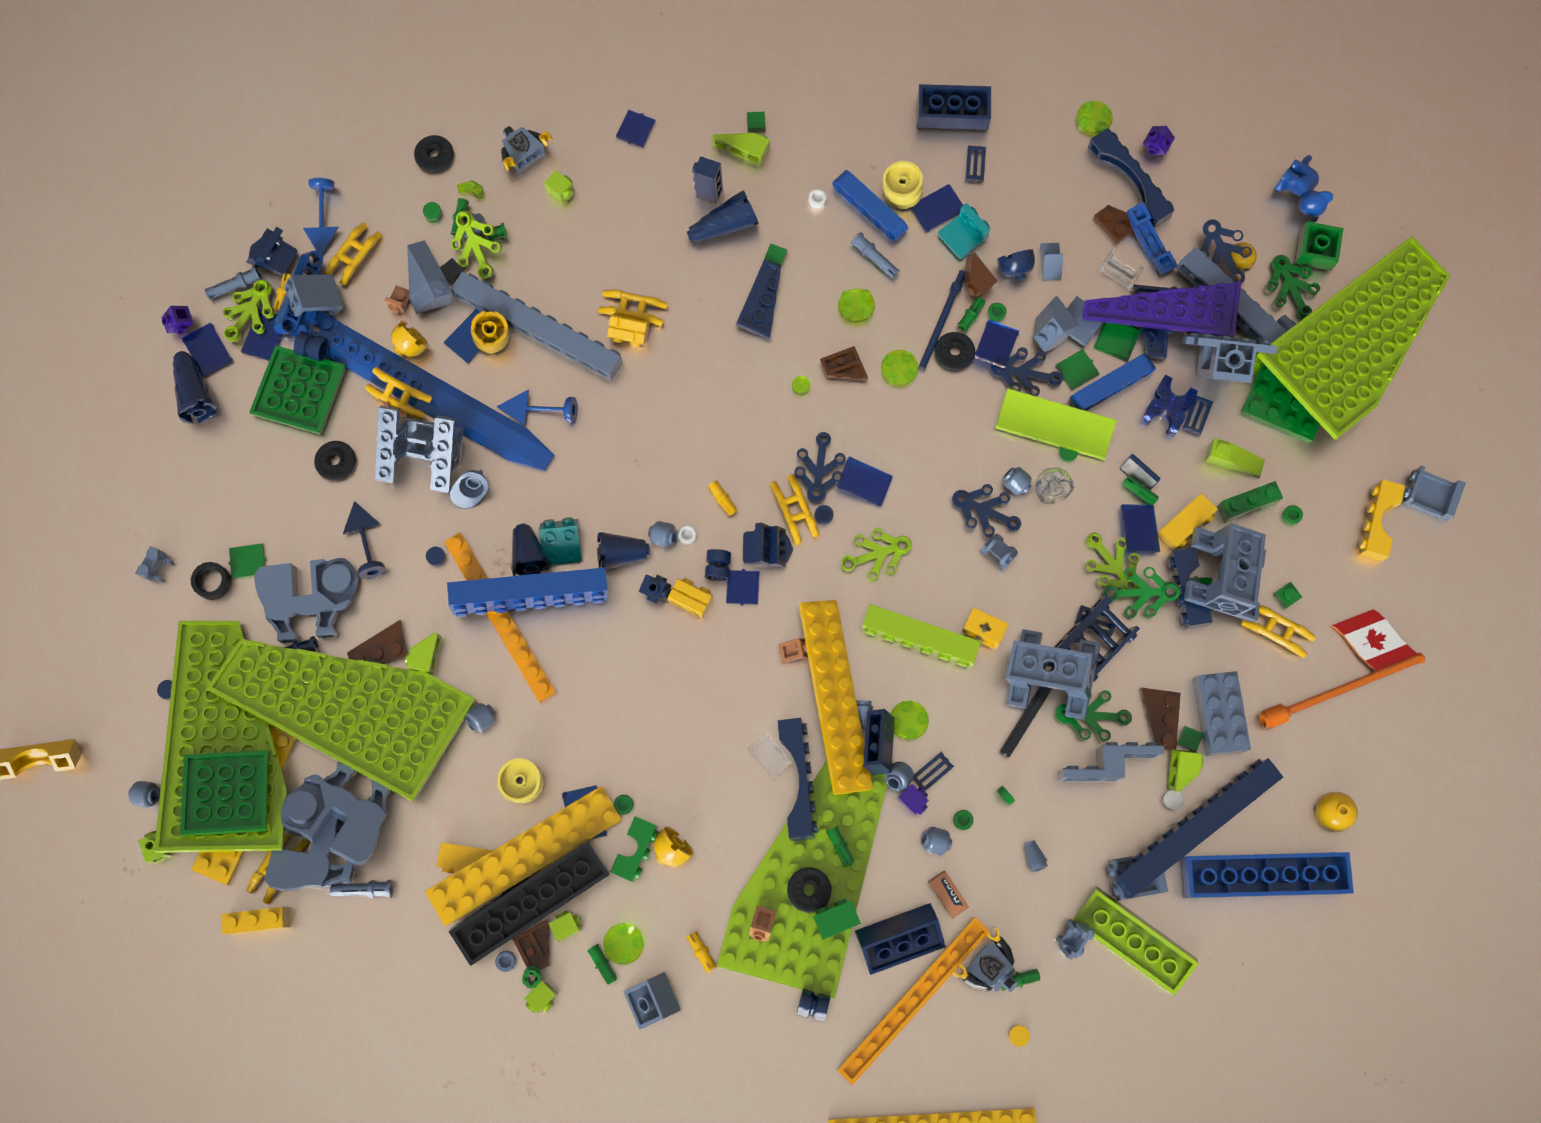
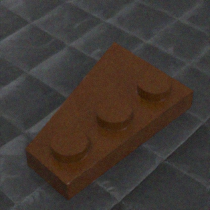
(383, 647)
(1163, 716)

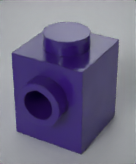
(914, 800)

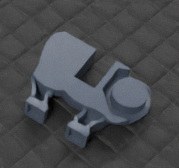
(332, 591)
(318, 798)
(299, 870)

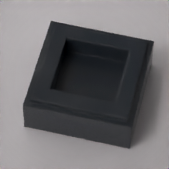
(451, 270)

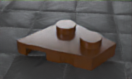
(1114, 223)
(844, 365)
(535, 945)

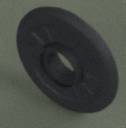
(430, 143)
(958, 340)
(337, 471)
(800, 899)

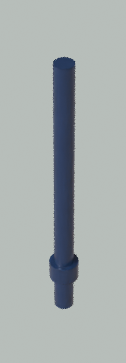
(954, 290)

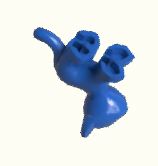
(1301, 181)

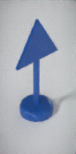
(321, 235)
(518, 407)

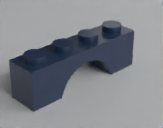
(1182, 564)

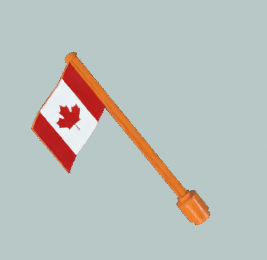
(1374, 643)

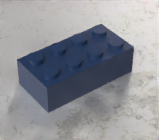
(954, 107)

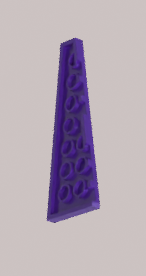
(1191, 310)

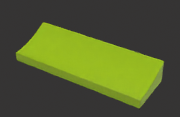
(1055, 424)
(1137, 941)

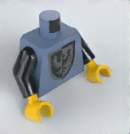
(522, 147)
(991, 967)

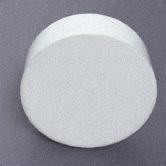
(817, 198)
(687, 535)
(1173, 800)

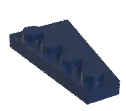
(760, 303)
(1154, 340)

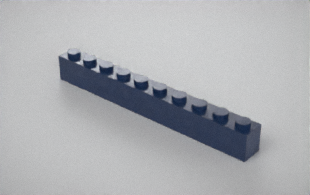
(1198, 827)

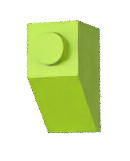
(424, 654)
(1183, 768)

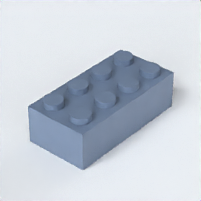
(1221, 713)

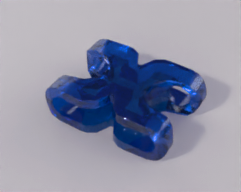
(1169, 405)

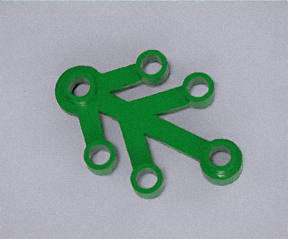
(1291, 284)
(1145, 592)
(1091, 716)

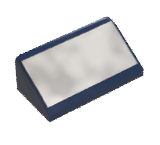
(1140, 472)

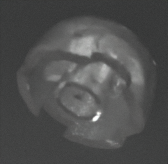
(1053, 484)

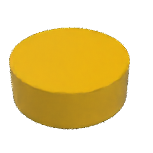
(1019, 1035)

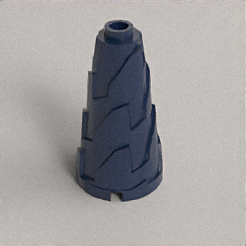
(725, 219)
(191, 392)

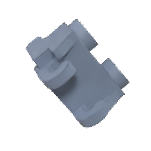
(1000, 550)
(152, 564)
(1075, 938)

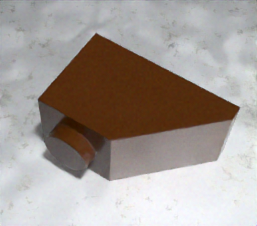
(977, 276)

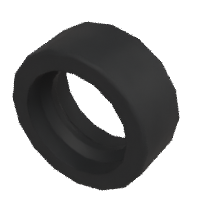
(198, 574)

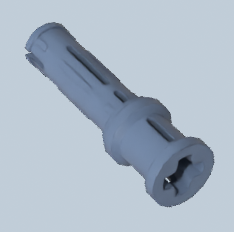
(868, 250)
(240, 280)
(371, 889)

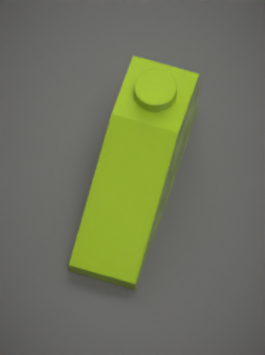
(744, 145)
(1234, 458)

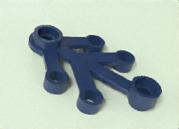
(1222, 247)
(1024, 373)
(819, 469)
(984, 509)

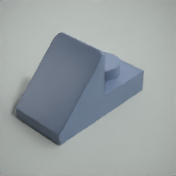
(1051, 261)

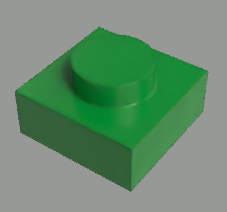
(1287, 595)

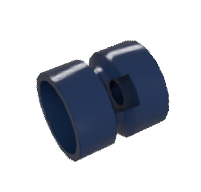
(311, 346)
(719, 558)
(813, 1005)

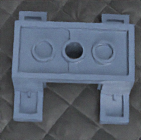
(1227, 357)
(409, 437)
(1239, 571)
(1072, 671)

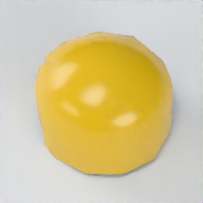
(1241, 262)

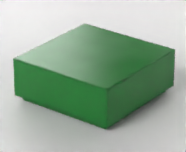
(756, 121)
(776, 254)
(1190, 739)

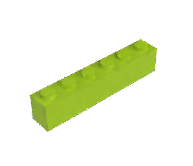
(921, 635)

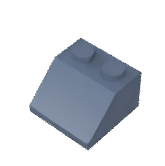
(1053, 325)
(652, 1000)

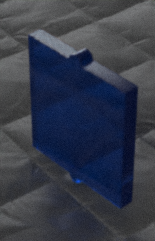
(635, 128)
(743, 587)

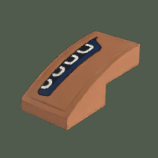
(948, 894)

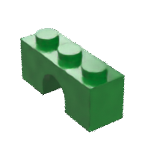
(1243, 503)
(644, 834)

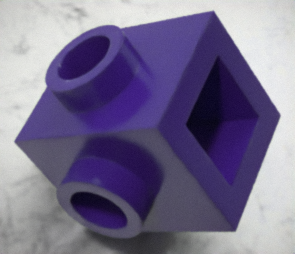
(1158, 140)
(177, 319)

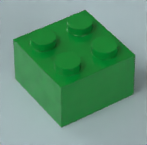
(1319, 245)
(836, 919)

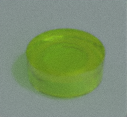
(801, 385)

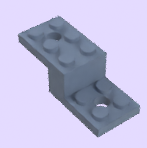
(1111, 762)

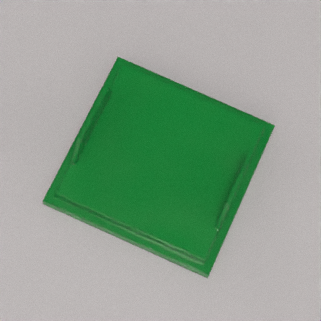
(1117, 340)

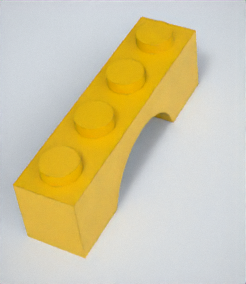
(1376, 542)
(59, 754)

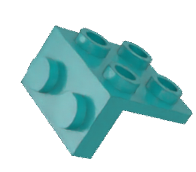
(965, 231)
(560, 540)

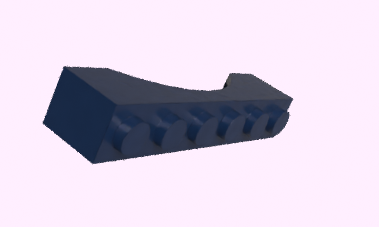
(1110, 150)
(800, 820)

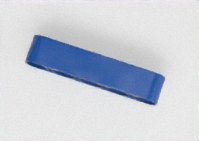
(870, 205)
(284, 313)
(1113, 383)

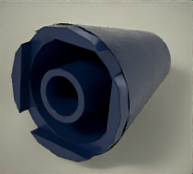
(619, 550)
(527, 552)

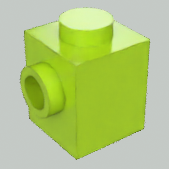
(559, 186)
(147, 847)
(565, 925)
(540, 997)

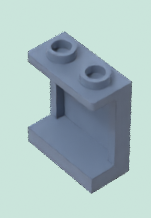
(313, 294)
(1433, 494)
(1158, 886)

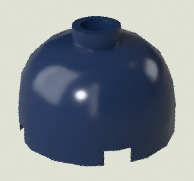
(1017, 264)

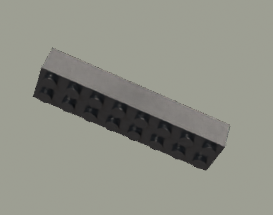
(529, 902)

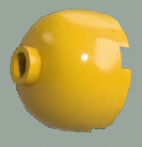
(407, 340)
(1336, 811)
(671, 849)

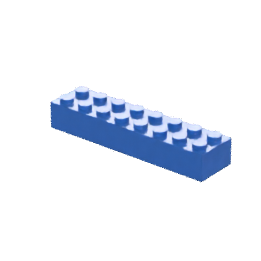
(527, 591)
(1267, 875)

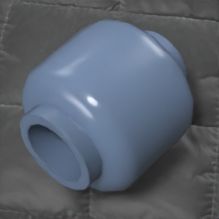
(1017, 480)
(663, 534)
(480, 717)
(900, 776)
(144, 794)
(936, 840)

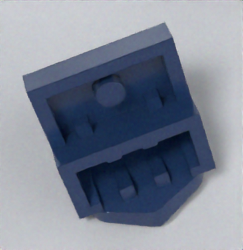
(272, 252)
(767, 546)

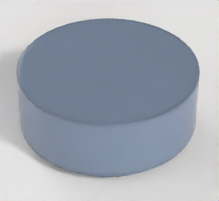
(505, 961)

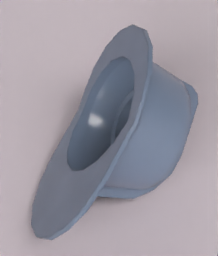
(469, 489)

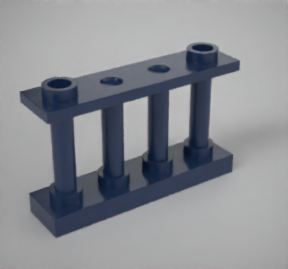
(1089, 621)

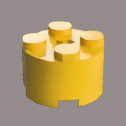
(494, 323)

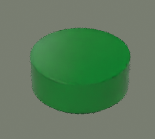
(432, 211)
(996, 312)
(1067, 455)
(1292, 515)
(1005, 795)
(623, 804)
(963, 820)

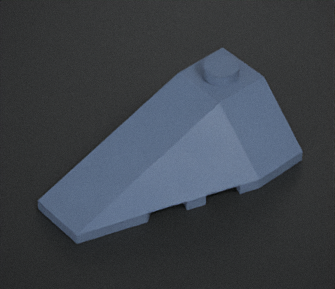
(426, 281)

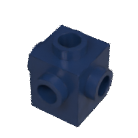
(655, 588)

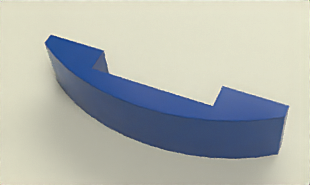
(1149, 240)

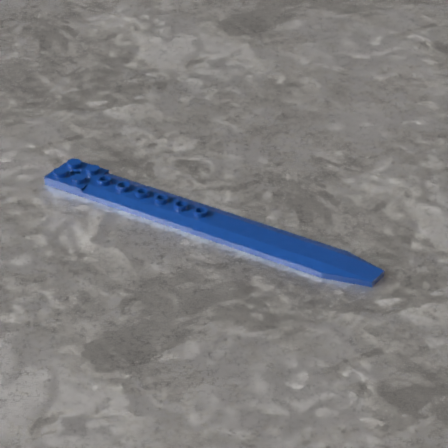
(479, 421)

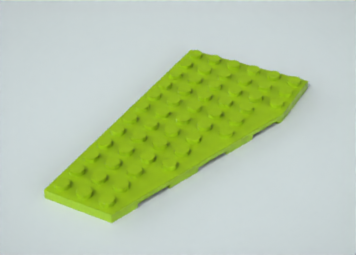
(1357, 339)
(357, 711)
(209, 724)
(795, 949)

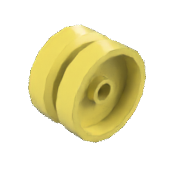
(902, 184)
(509, 783)

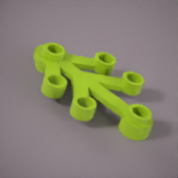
(473, 242)
(249, 309)
(878, 552)
(1114, 565)

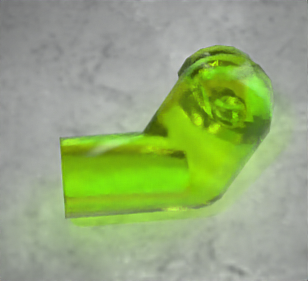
(471, 186)

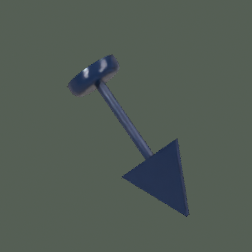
(358, 521)

